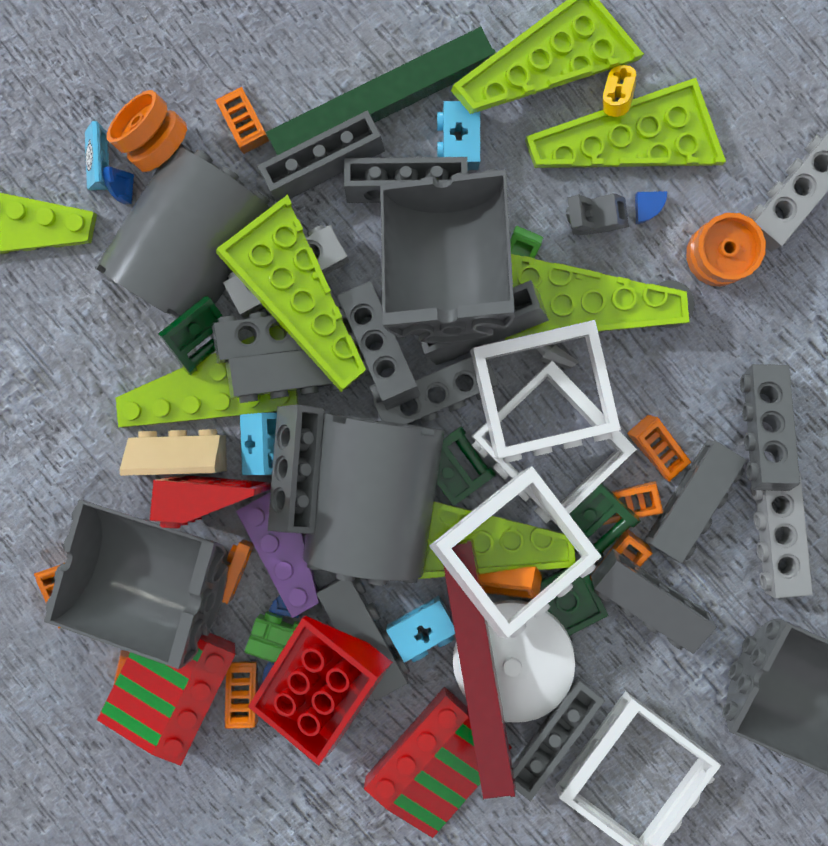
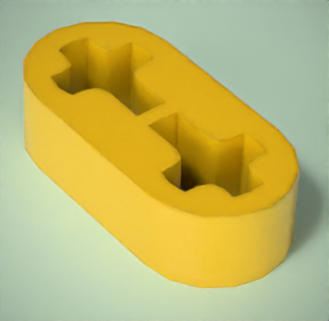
(615, 90)

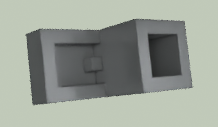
(596, 214)

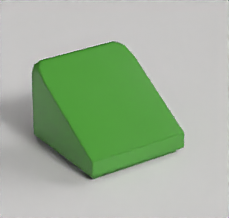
(525, 242)

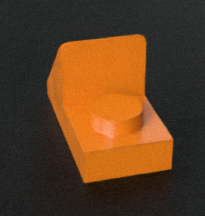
(238, 558)

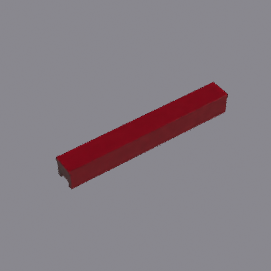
(480, 684)

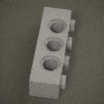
(783, 195)
(331, 258)
(796, 577)

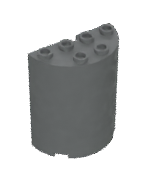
(174, 229)
(446, 257)
(374, 499)
(137, 585)
(782, 693)

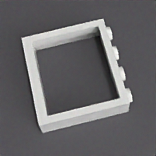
(587, 409)
(568, 439)
(559, 587)
(671, 814)

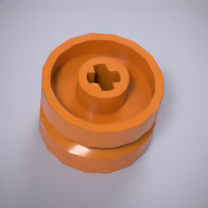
(147, 131)
(726, 249)

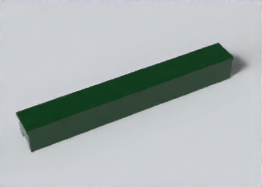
(389, 91)

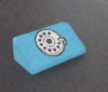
(96, 155)

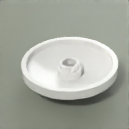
(531, 668)

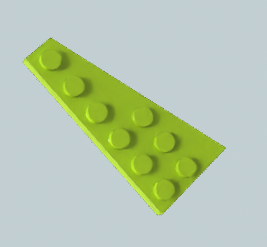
(560, 48)
(657, 130)
(41, 224)
(288, 281)
(583, 295)
(193, 396)
(500, 544)

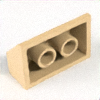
(174, 453)

